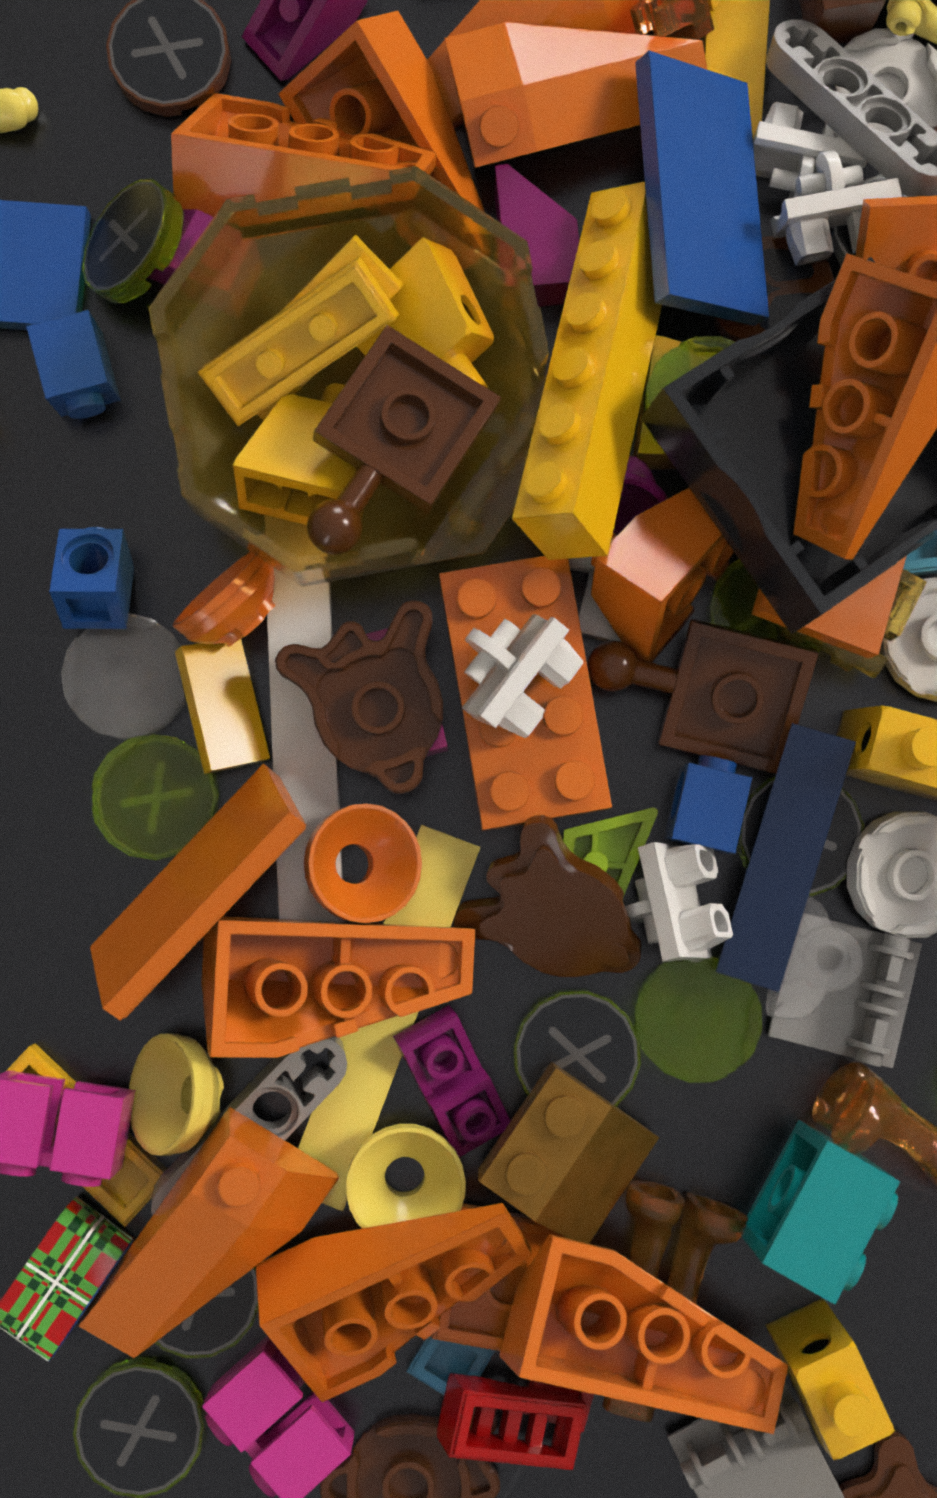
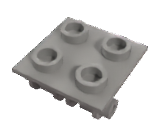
(869, 1013)
(753, 1464)

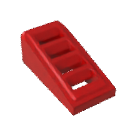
(487, 1395)

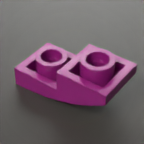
(452, 1080)

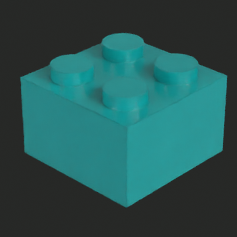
(819, 1213)

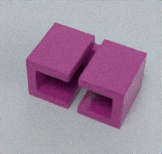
(63, 1129)
(297, 1448)

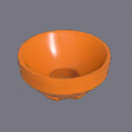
(230, 604)
(391, 856)

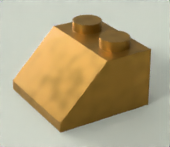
(566, 1156)

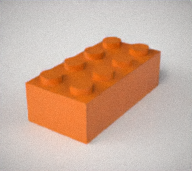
(561, 762)

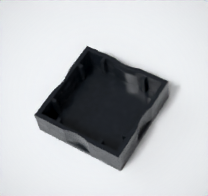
(740, 443)

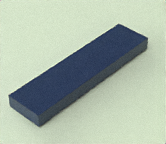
(785, 857)

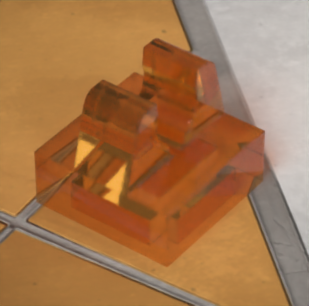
(673, 18)

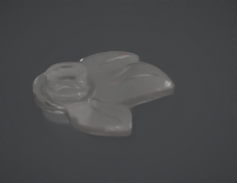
(804, 980)

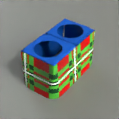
(62, 1278)

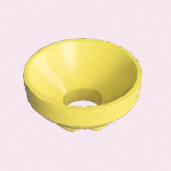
(174, 1094)
(377, 1203)

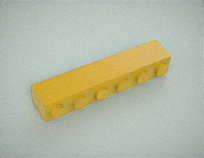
(592, 383)

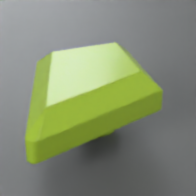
(613, 843)

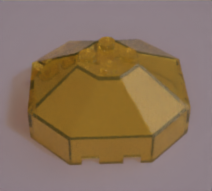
(252, 266)

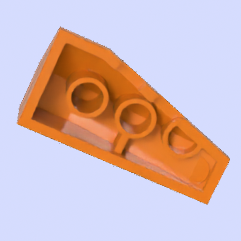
(254, 148)
(620, 1333)

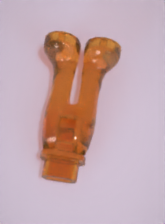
(865, 1108)
(702, 1227)

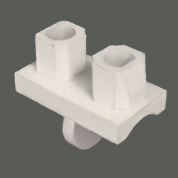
(787, 152)
(809, 217)
(509, 664)
(672, 905)

